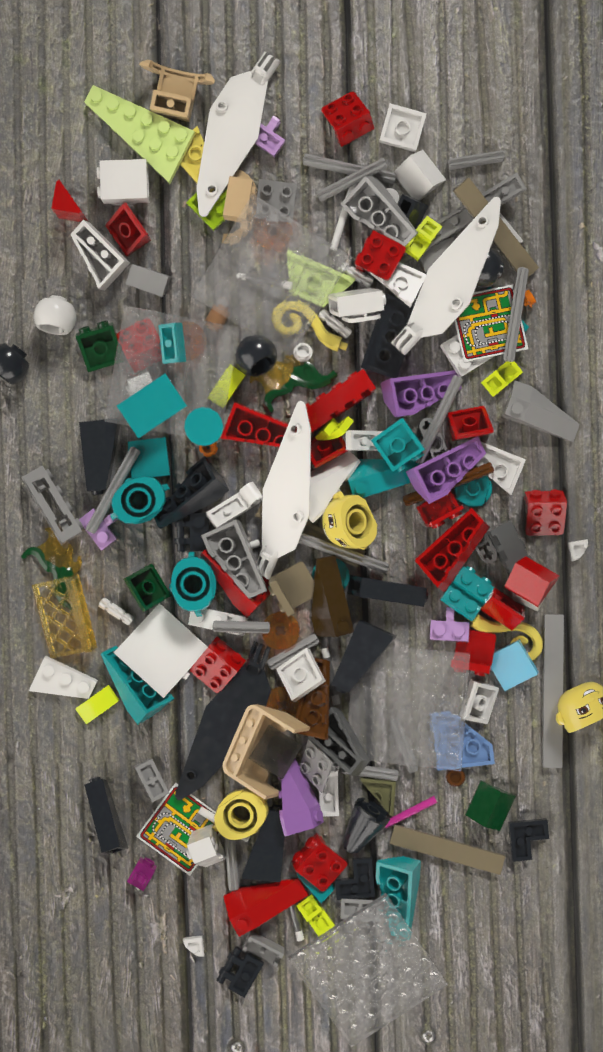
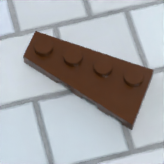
(314, 706)

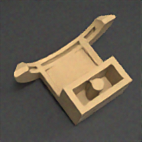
(175, 90)
(238, 193)

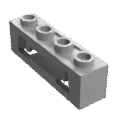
(36, 478)

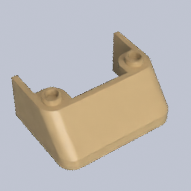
(250, 730)

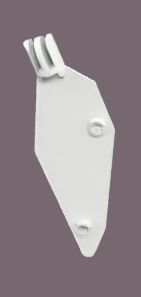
(232, 130)
(451, 280)
(286, 493)

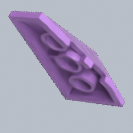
(414, 393)
(440, 474)
(299, 804)

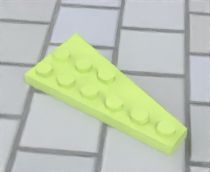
(147, 133)

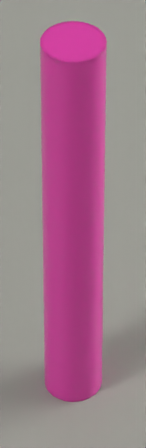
(411, 811)

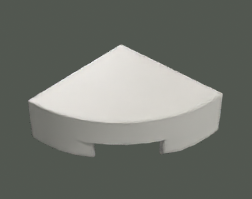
(577, 549)
(195, 945)

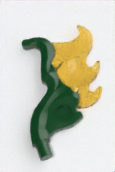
(289, 375)
(56, 560)

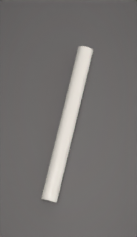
(341, 222)

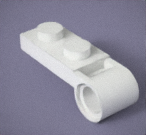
(361, 440)
(235, 506)
(210, 615)
(329, 798)

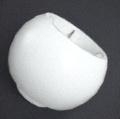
(55, 315)

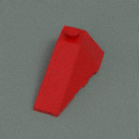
(234, 593)
(259, 903)

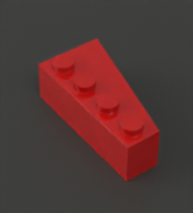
(339, 399)
(253, 427)
(452, 549)

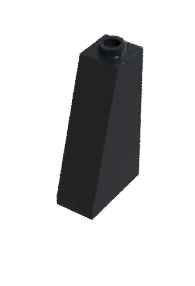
(98, 452)
(387, 591)
(362, 652)
(105, 816)
(267, 851)

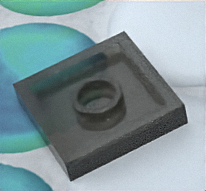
(275, 752)

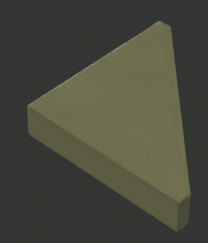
(382, 790)

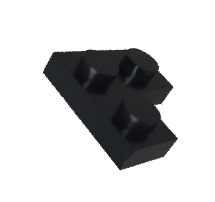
(522, 833)
(361, 884)

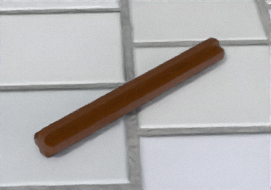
(471, 475)

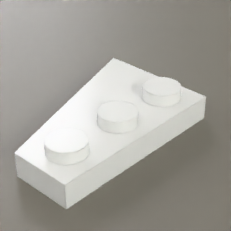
(404, 283)
(506, 467)
(63, 680)

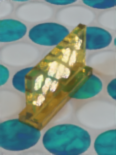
(80, 616)

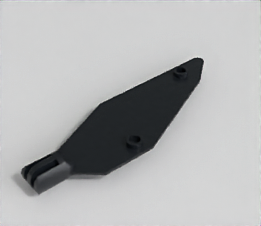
(222, 721)

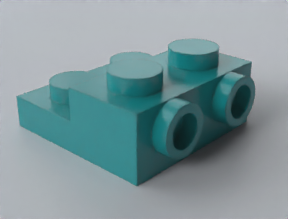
(398, 445)
(467, 593)

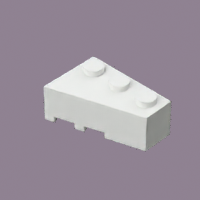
(99, 254)
(205, 847)

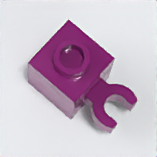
(142, 873)

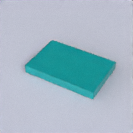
(151, 405)

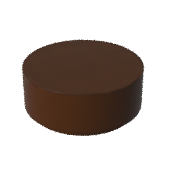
(455, 778)

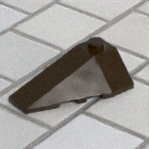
(329, 606)

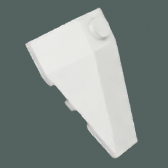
(327, 480)

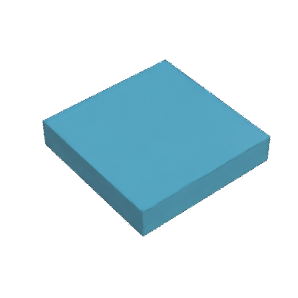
(513, 665)

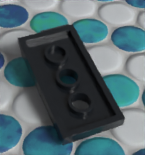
(393, 318)

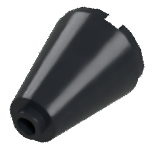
(364, 825)

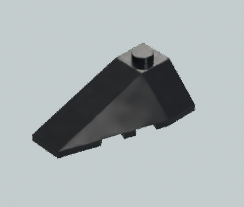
(197, 491)

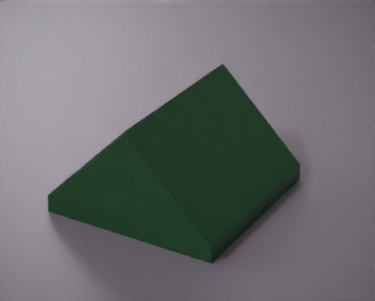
(147, 587)
(490, 806)

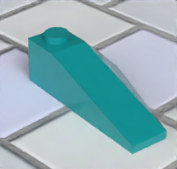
(375, 476)
(138, 696)
(400, 881)

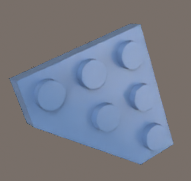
(476, 749)

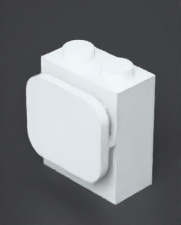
(123, 182)
(357, 304)

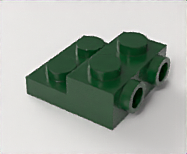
(98, 345)

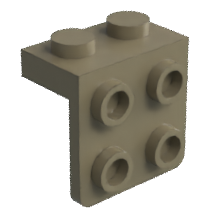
(292, 587)

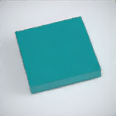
(153, 458)

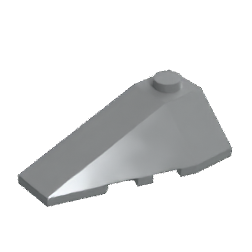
(376, 208)
(536, 411)
(235, 556)

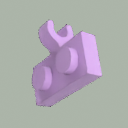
(268, 139)
(103, 535)
(449, 629)

